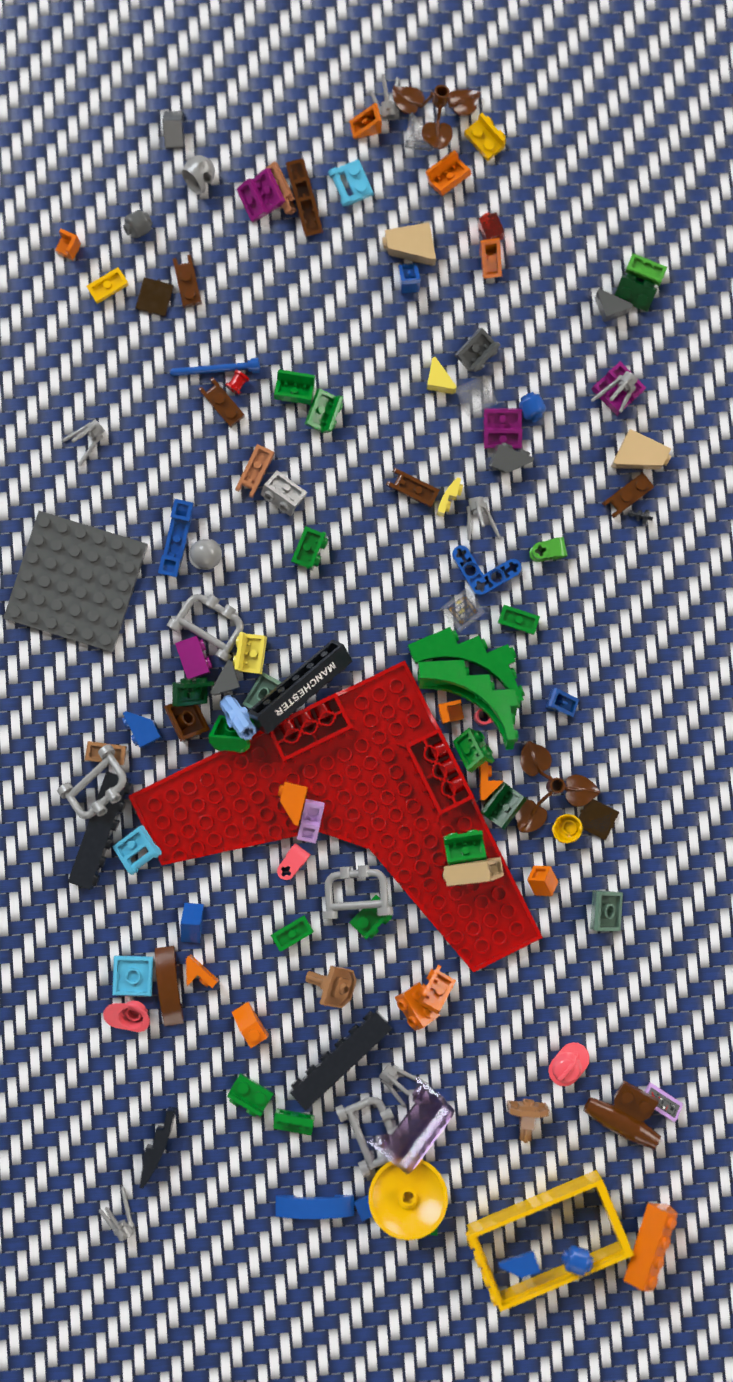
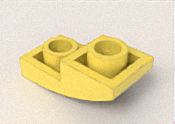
(451, 493)

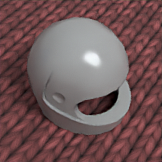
(194, 171)
(205, 554)

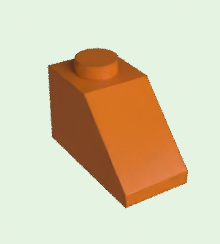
(293, 800)
(249, 1025)

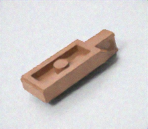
(288, 206)

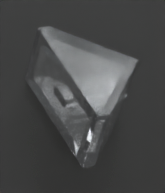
(414, 137)

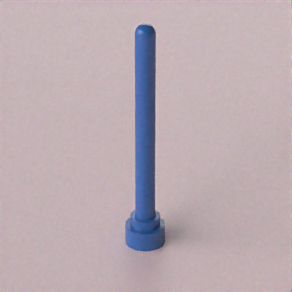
(251, 365)

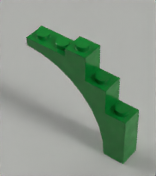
(445, 645)
(455, 678)

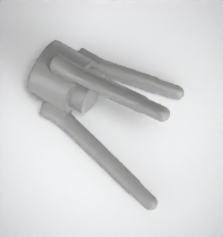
(387, 109)
(625, 383)
(92, 429)
(478, 507)
(389, 1077)
(122, 1228)

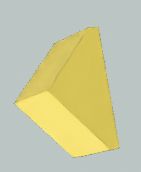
(439, 379)

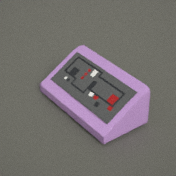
(667, 1104)

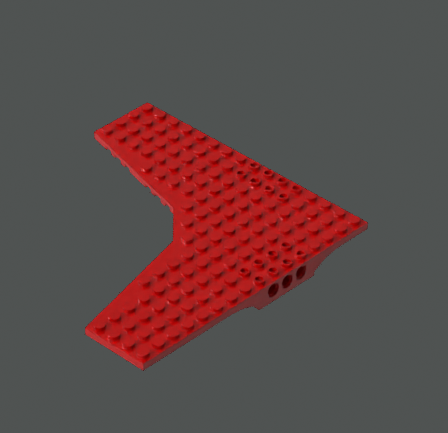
(384, 787)

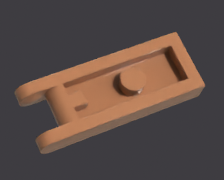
(255, 469)

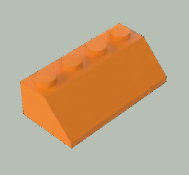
(651, 1246)

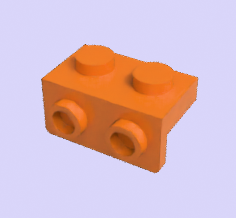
(447, 173)
(437, 990)
(416, 1014)

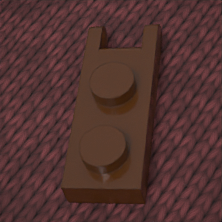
(187, 283)
(222, 403)
(414, 488)
(629, 494)

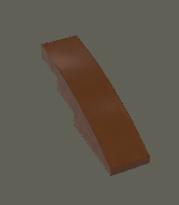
(304, 197)

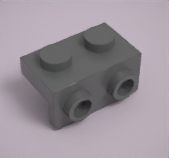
(477, 351)

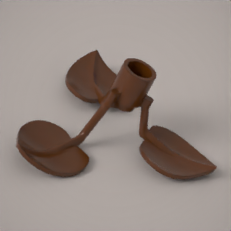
(436, 134)
(578, 789)

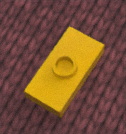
(107, 285)

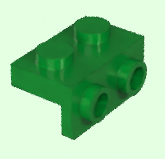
(294, 387)
(324, 411)
(309, 548)
(464, 847)

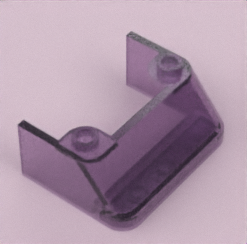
(416, 1130)

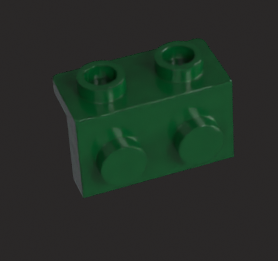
(636, 292)
(190, 692)
(503, 805)

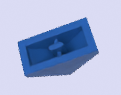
(409, 278)
(562, 702)
(192, 922)

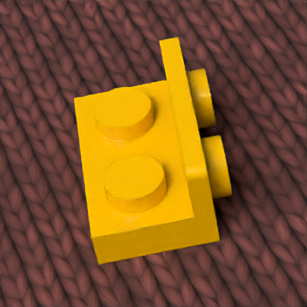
(485, 137)

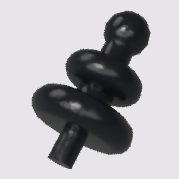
(645, 517)

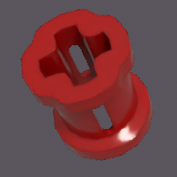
(237, 382)

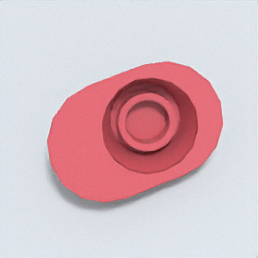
(127, 1016)
(569, 1064)

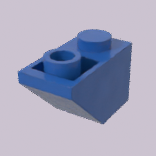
(143, 729)

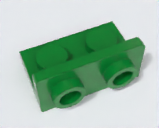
(473, 749)
(368, 921)
(249, 1095)
(293, 1121)

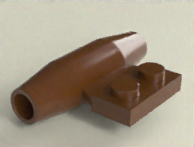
(627, 1114)

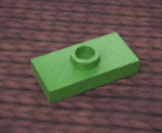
(646, 269)

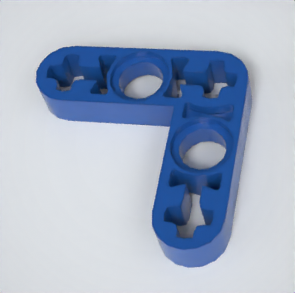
(478, 576)

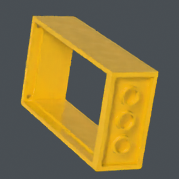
(557, 1276)

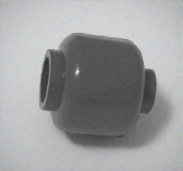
(137, 224)

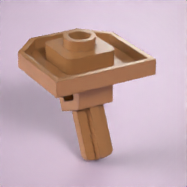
(336, 986)
(528, 1111)

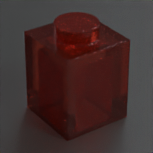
(490, 226)

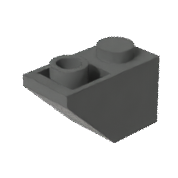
(507, 459)

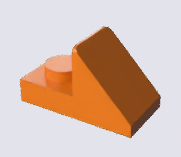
(490, 258)
(486, 787)
(195, 968)

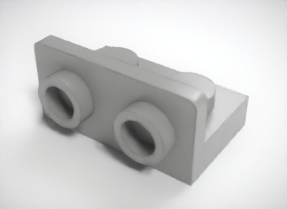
(283, 493)

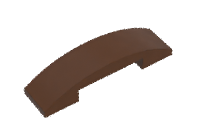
(168, 986)

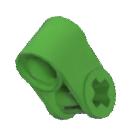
(552, 550)

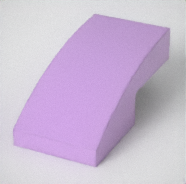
(310, 821)

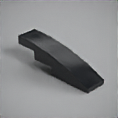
(154, 1152)

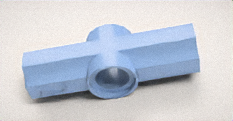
(237, 717)

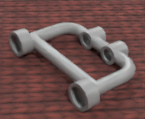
(211, 602)
(112, 794)
(346, 873)
(386, 1115)

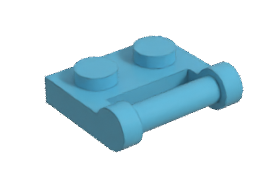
(356, 180)
(132, 845)

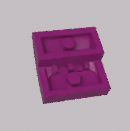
(260, 195)
(612, 375)
(502, 426)

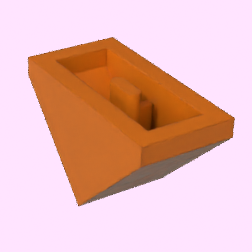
(366, 123)

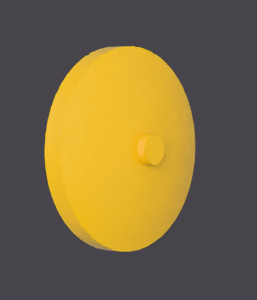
(408, 1203)

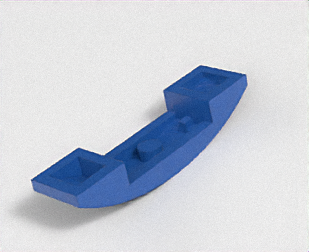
(176, 538)
(314, 1207)

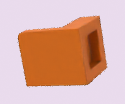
(68, 244)
(450, 711)
(542, 881)

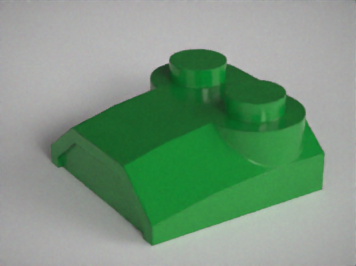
(226, 738)

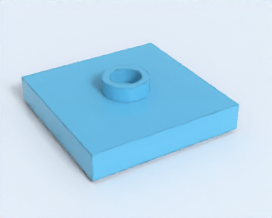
(133, 975)

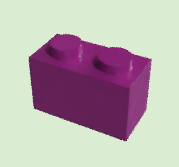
(193, 657)

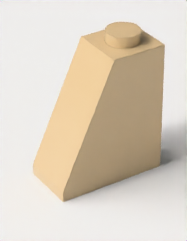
(411, 243)
(641, 453)
(473, 871)

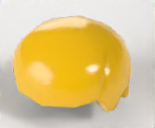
(567, 828)

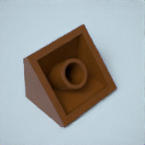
(187, 721)

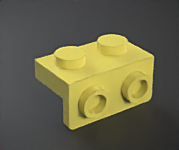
(250, 653)

